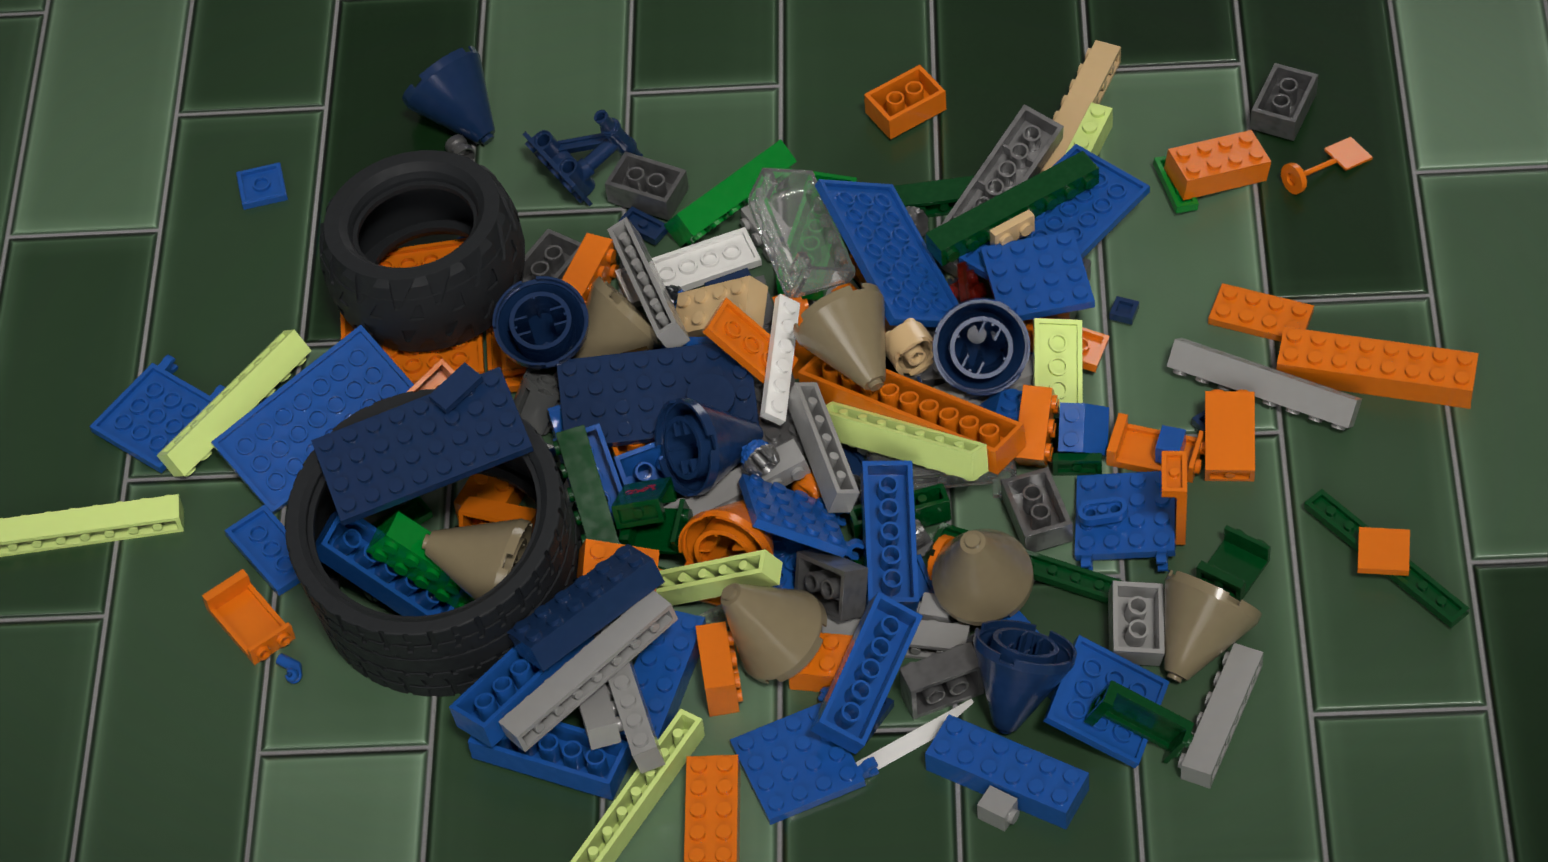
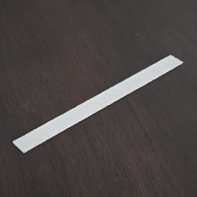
(913, 739)

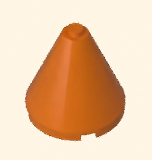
(722, 534)

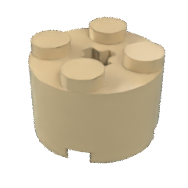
(909, 347)

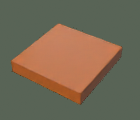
(1383, 551)

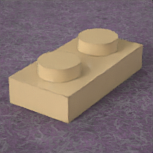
(1013, 229)

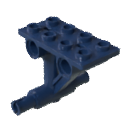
(577, 174)

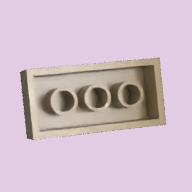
(698, 305)

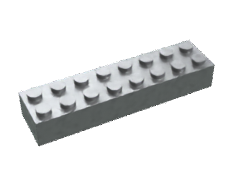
(1014, 159)

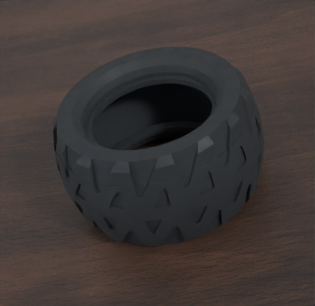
(411, 199)

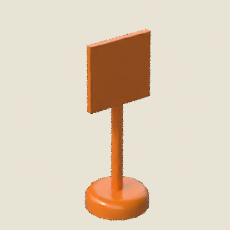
(1345, 153)

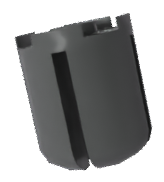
(534, 397)

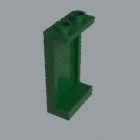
(1142, 718)

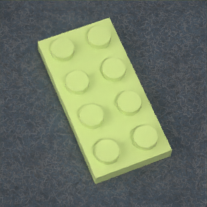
(1058, 357)

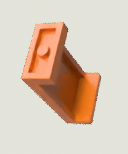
(1229, 435)
(1134, 448)
(1175, 485)
(247, 617)

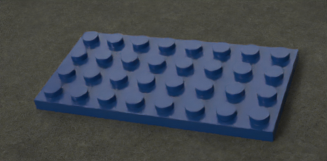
(1088, 213)
(888, 249)
(276, 435)

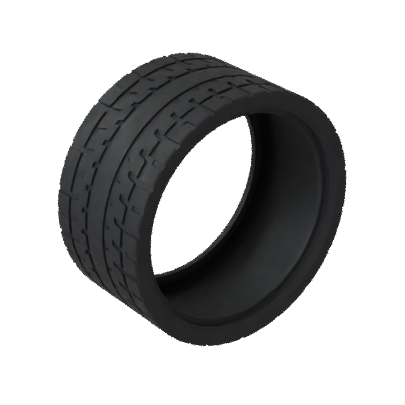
(452, 648)

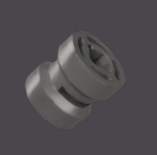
(459, 145)

